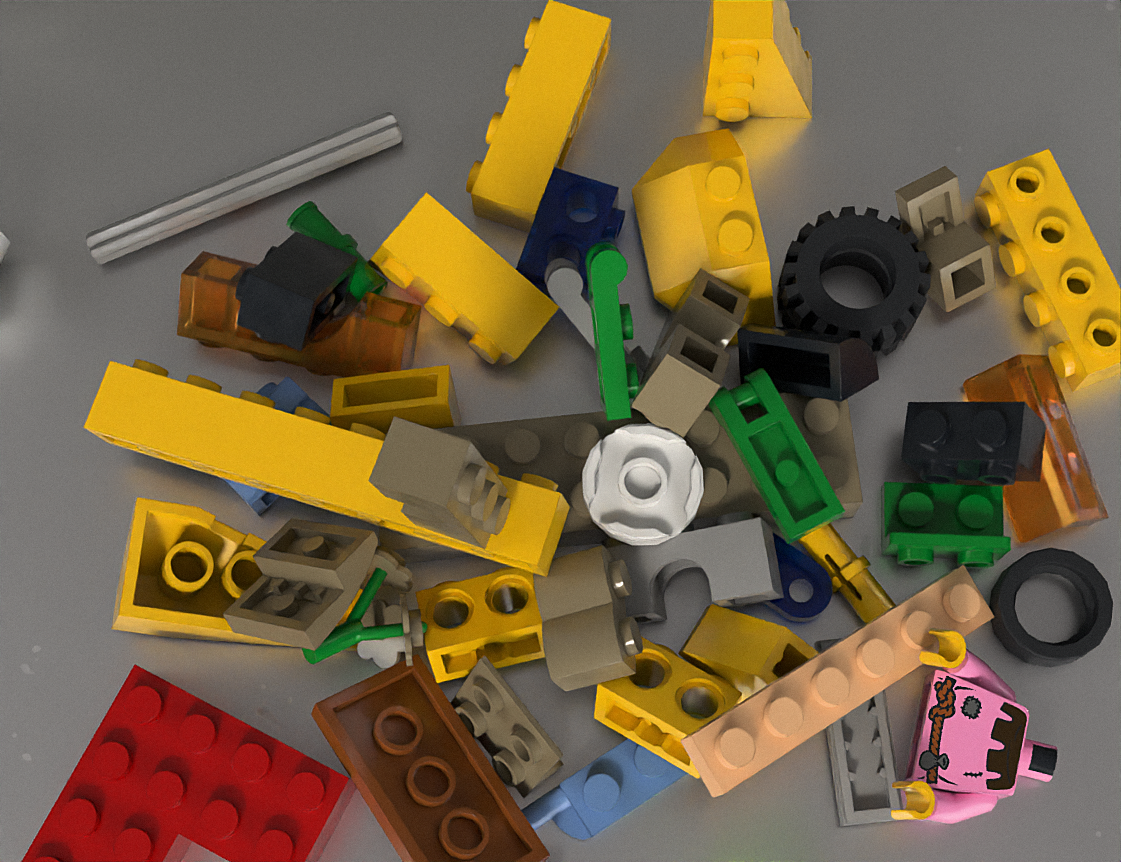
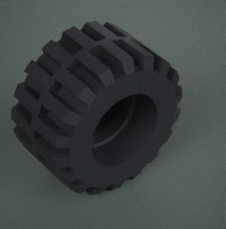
(860, 243)

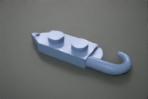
(604, 791)

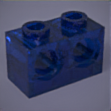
(559, 236)

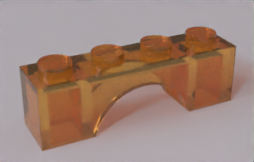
(366, 341)

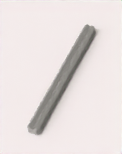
(243, 188)

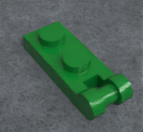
(610, 326)
(777, 457)

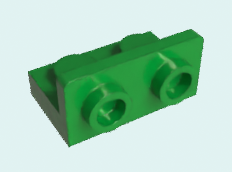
(943, 522)

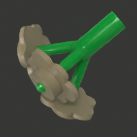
(383, 628)

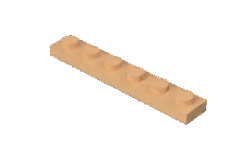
(832, 682)

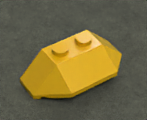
(702, 213)

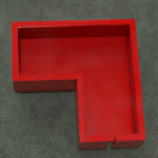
(183, 773)

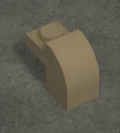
(956, 253)

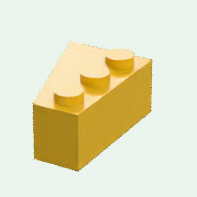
(754, 62)
(463, 282)

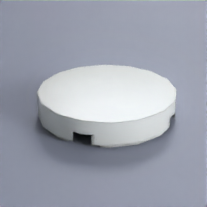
(642, 484)

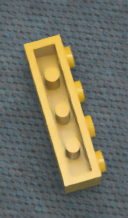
(1056, 265)

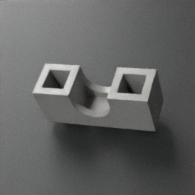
(735, 556)

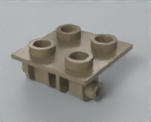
(506, 729)

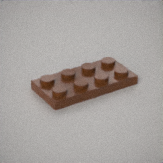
(424, 771)

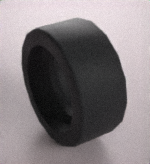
(1086, 580)

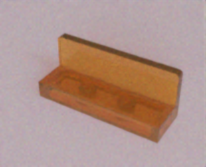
(1067, 487)

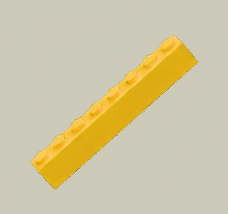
(298, 457)

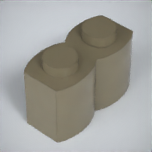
(586, 619)

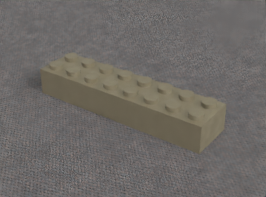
(561, 445)

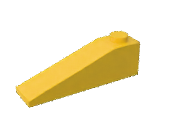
(185, 573)

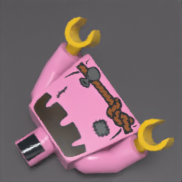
(967, 739)

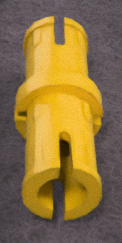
(847, 572)

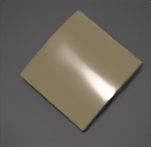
(305, 583)

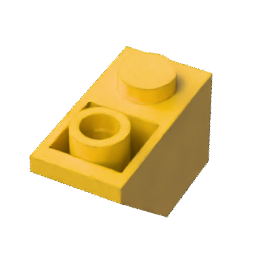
(743, 649)

